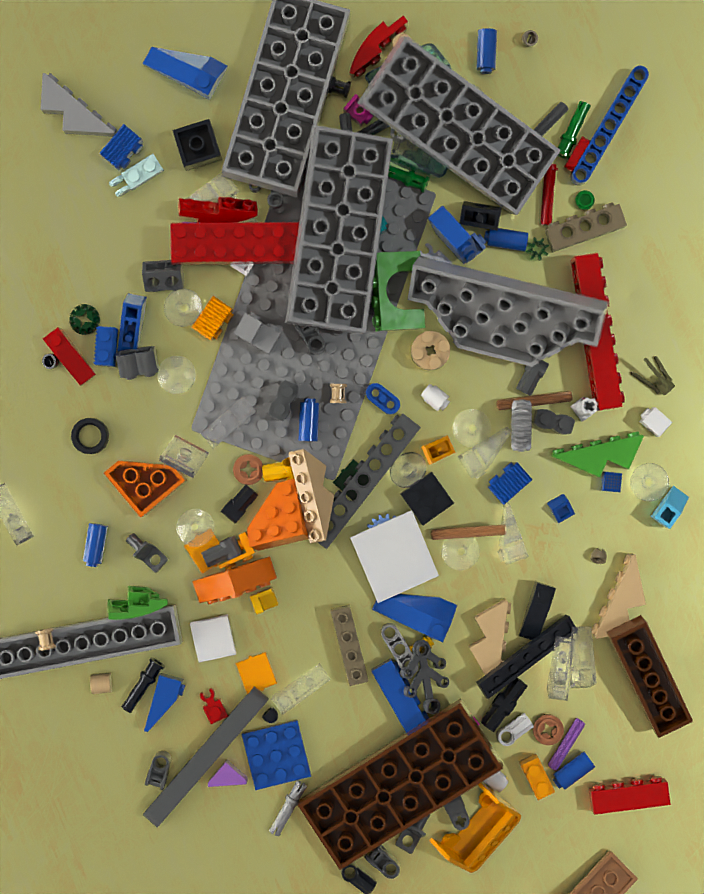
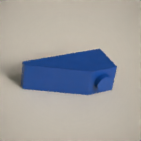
(131, 321)
(165, 695)

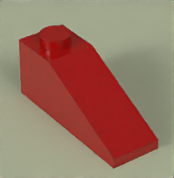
(69, 355)

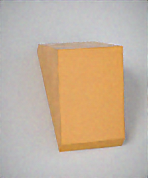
(438, 450)

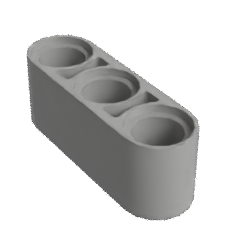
(395, 640)

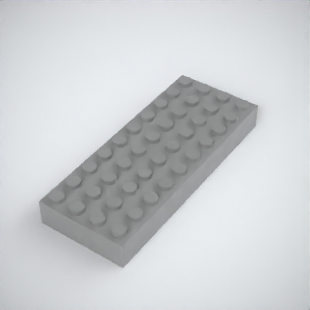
(286, 94)
(458, 125)
(339, 230)

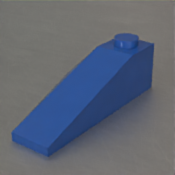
(190, 70)
(422, 613)

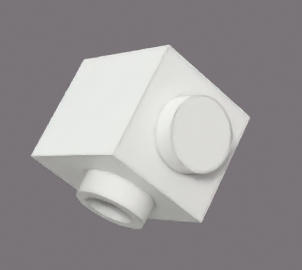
(655, 421)

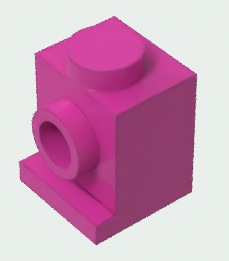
(360, 119)

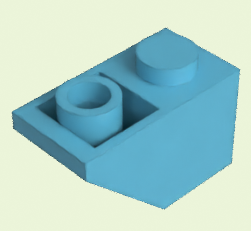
(670, 507)

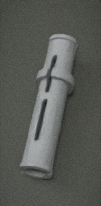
(291, 802)

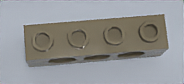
(610, 211)
(349, 645)

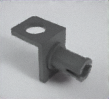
(145, 551)
(415, 832)

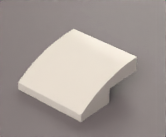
(213, 638)

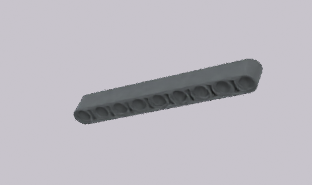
(205, 756)

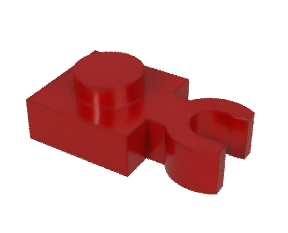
(214, 709)

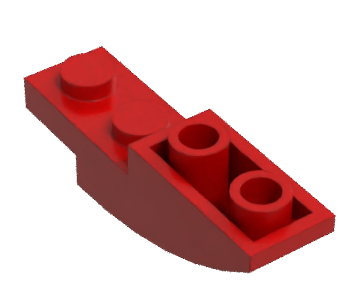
(370, 51)
(224, 211)

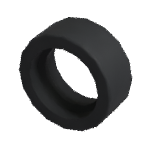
(75, 436)

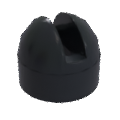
(49, 362)
(270, 715)

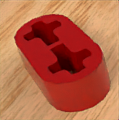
(577, 154)

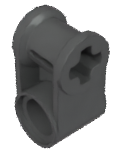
(309, 336)
(158, 773)
(456, 808)
(382, 860)

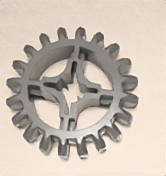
(521, 425)

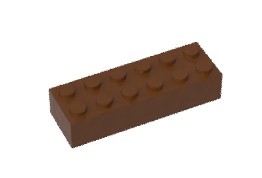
(649, 676)

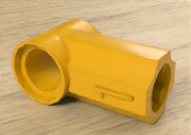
(278, 471)

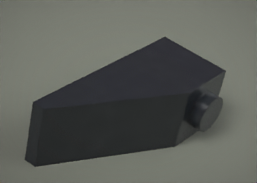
(537, 610)

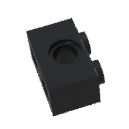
(480, 215)

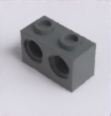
(162, 276)

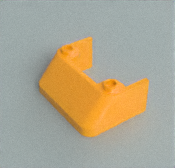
(483, 835)

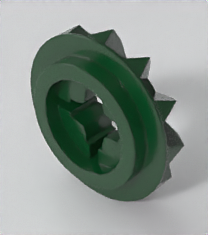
(88, 327)

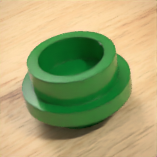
(584, 200)

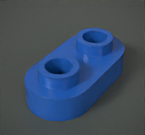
(382, 399)

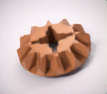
(242, 463)
(557, 731)

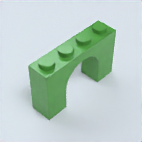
(388, 316)

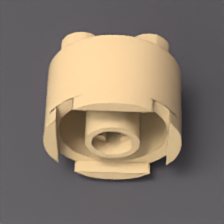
(440, 345)

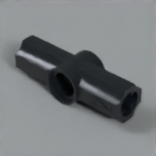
(503, 704)

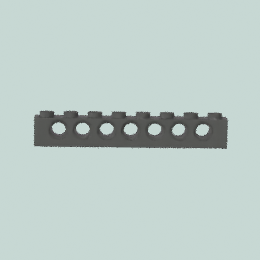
(410, 429)

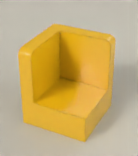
(264, 600)

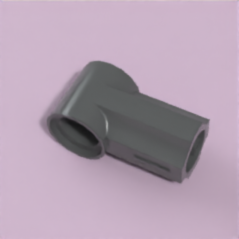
(531, 377)
(224, 550)

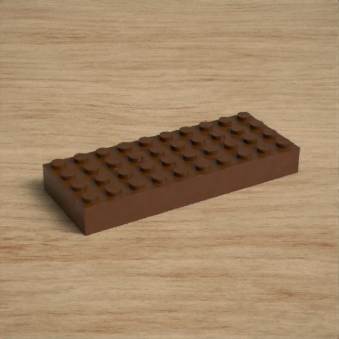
(400, 784)

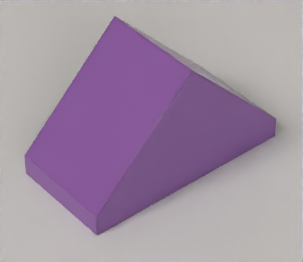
(228, 775)

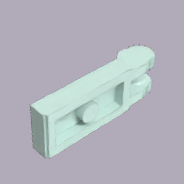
(137, 174)

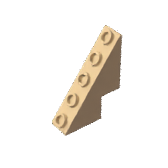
(313, 497)
(626, 594)
(493, 625)

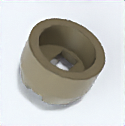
(532, 40)
(598, 556)

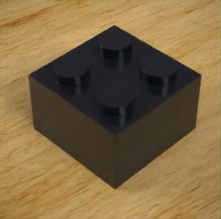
(197, 144)
(427, 498)

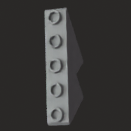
(76, 116)

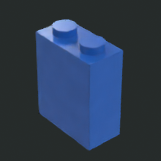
(453, 235)

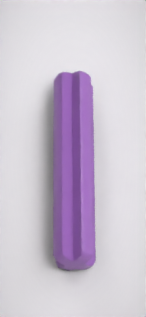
(566, 744)

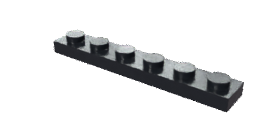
(524, 657)

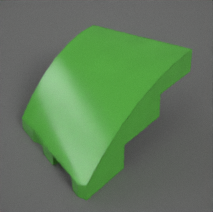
(139, 603)

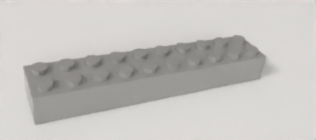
(90, 642)

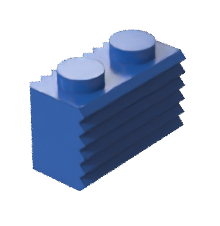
(122, 147)
(106, 346)
(509, 482)

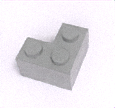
(256, 333)

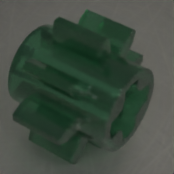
(534, 253)

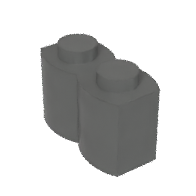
(137, 362)
(281, 405)
(549, 420)

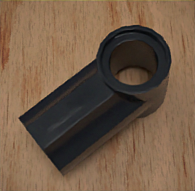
(237, 507)
(359, 879)

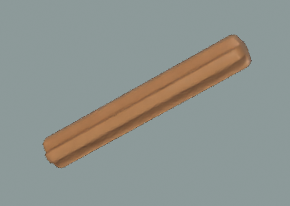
(537, 399)
(466, 532)

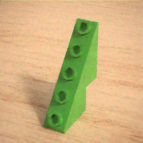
(594, 457)

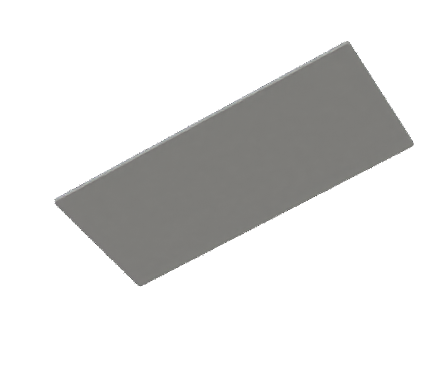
(348, 357)

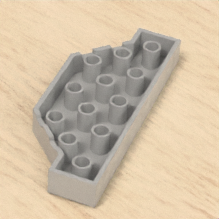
(505, 314)

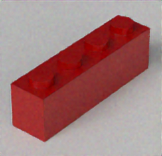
(629, 796)

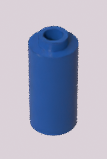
(486, 50)
(506, 239)
(308, 420)
(95, 544)
(573, 771)

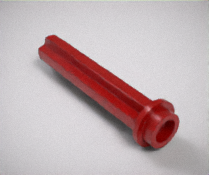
(548, 195)

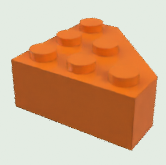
(144, 483)
(279, 519)
(235, 581)

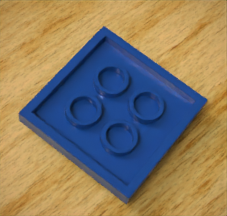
(276, 755)

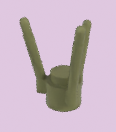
(664, 382)

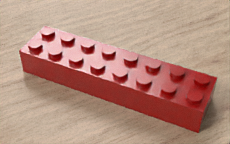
(233, 243)
(601, 358)

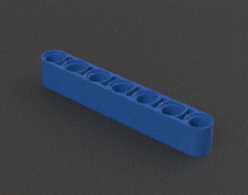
(613, 117)

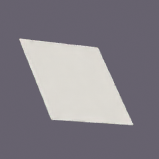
(394, 556)

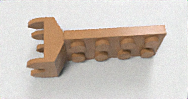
(606, 877)

